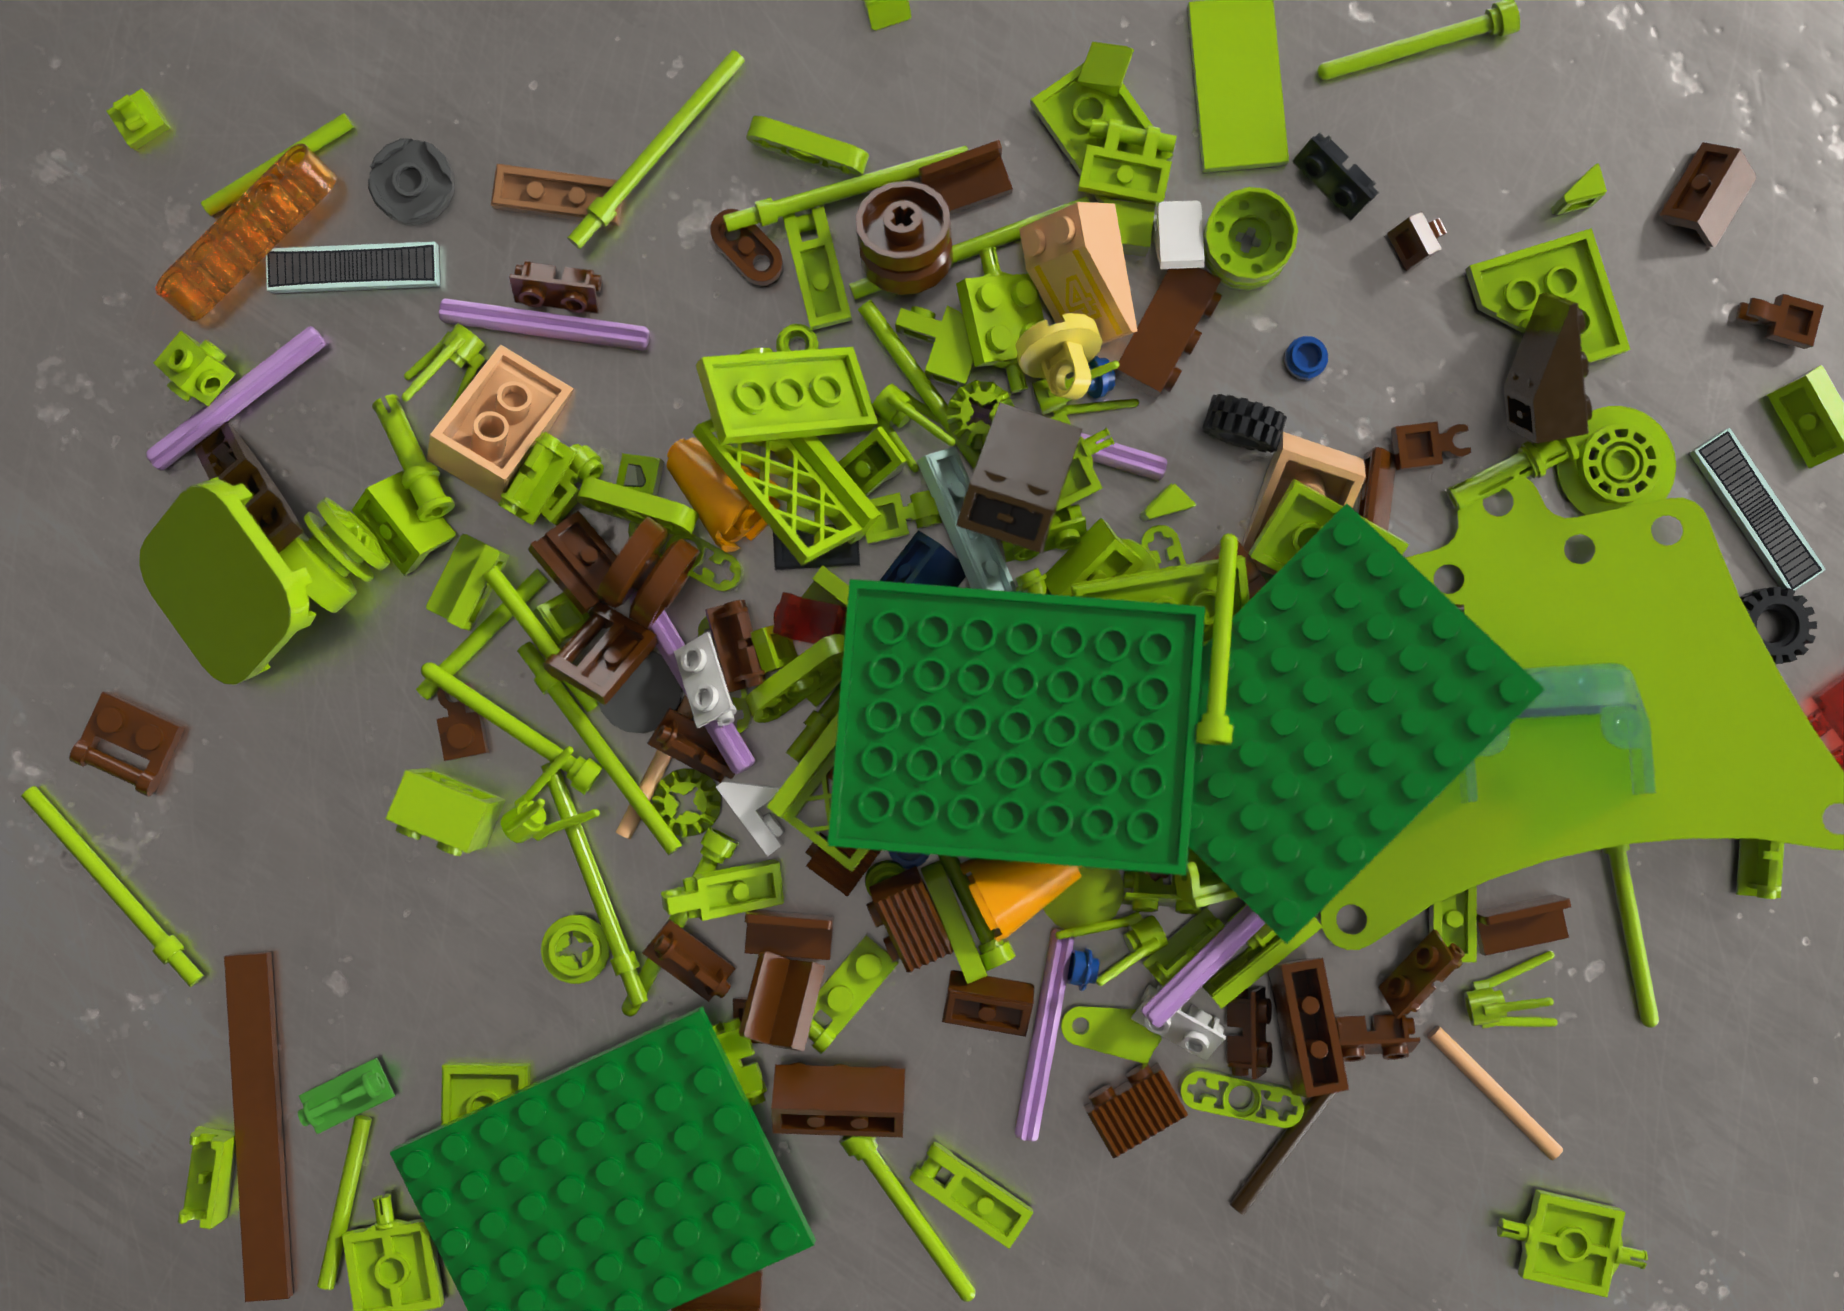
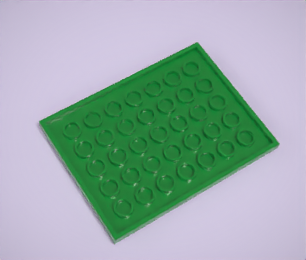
(1348, 717)
(1017, 726)
(608, 1183)

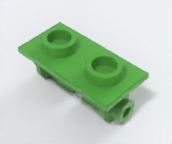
(345, 1096)

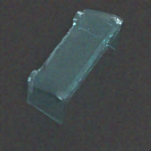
(1585, 690)

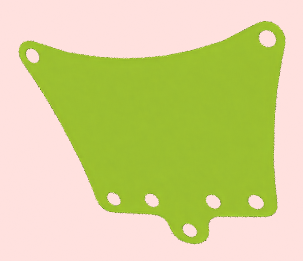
(1722, 721)

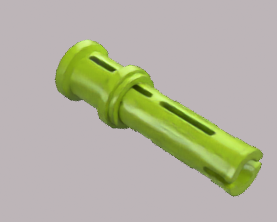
(1529, 461)
(418, 474)

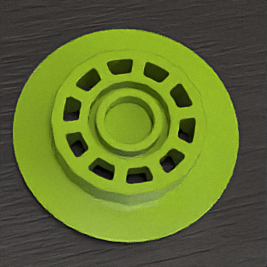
(1619, 462)

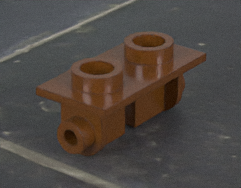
(537, 287)
(734, 646)
(690, 745)
(690, 961)
(1415, 977)
(1388, 1038)
(1251, 1048)

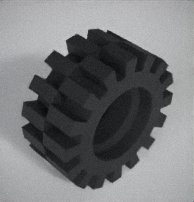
(1244, 423)
(1794, 616)

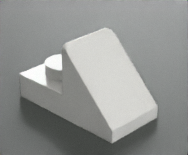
(1179, 235)
(746, 801)

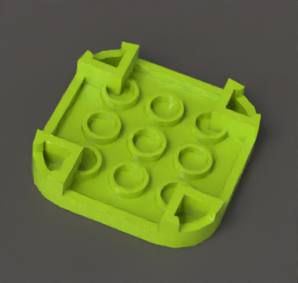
(223, 582)

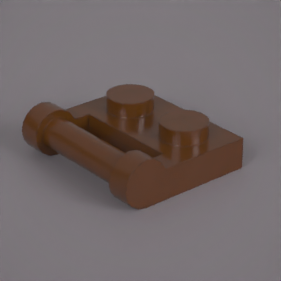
(609, 661)
(131, 729)

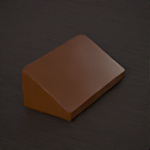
(1378, 486)
(989, 1004)

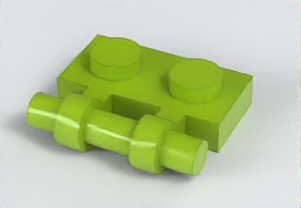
(1123, 173)

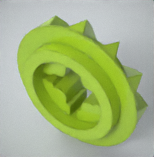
(960, 411)
(707, 799)
(567, 967)

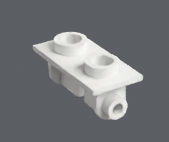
(704, 682)
(1193, 1031)

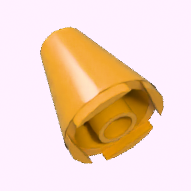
(714, 495)
(1015, 890)

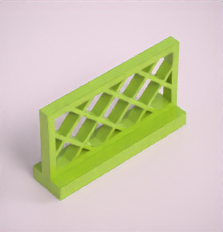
(817, 471)
(801, 786)

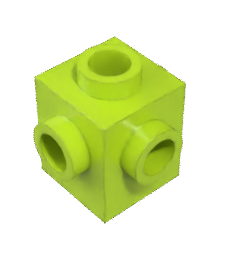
(194, 368)

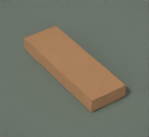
(548, 192)

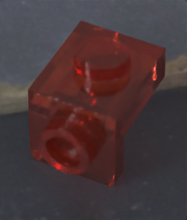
(807, 619)

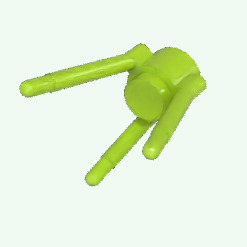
(457, 346)
(1050, 403)
(898, 408)
(529, 816)
(1142, 939)
(1488, 1006)

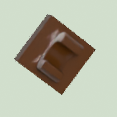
(1416, 239)

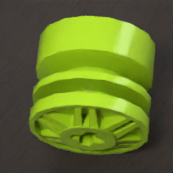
(1260, 216)
(333, 552)

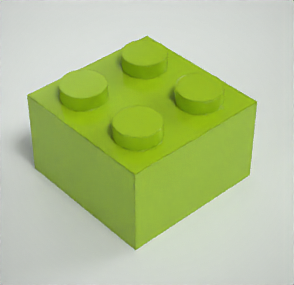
(445, 811)

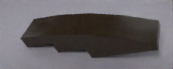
(232, 461)

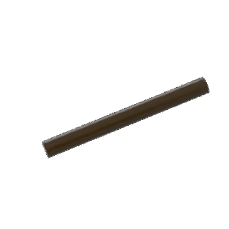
(1279, 1154)

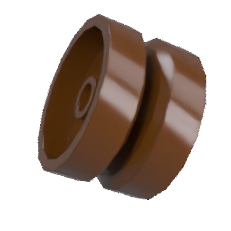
(904, 237)
(653, 576)

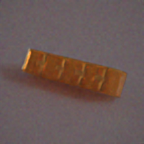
(246, 232)

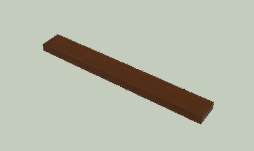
(258, 1126)

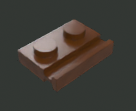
(575, 559)

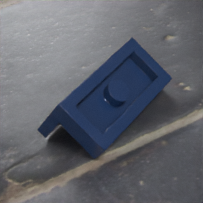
(925, 563)

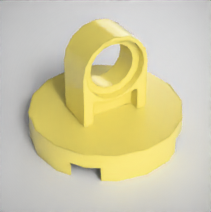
(1058, 350)

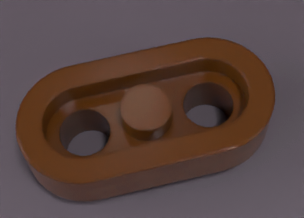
(747, 250)

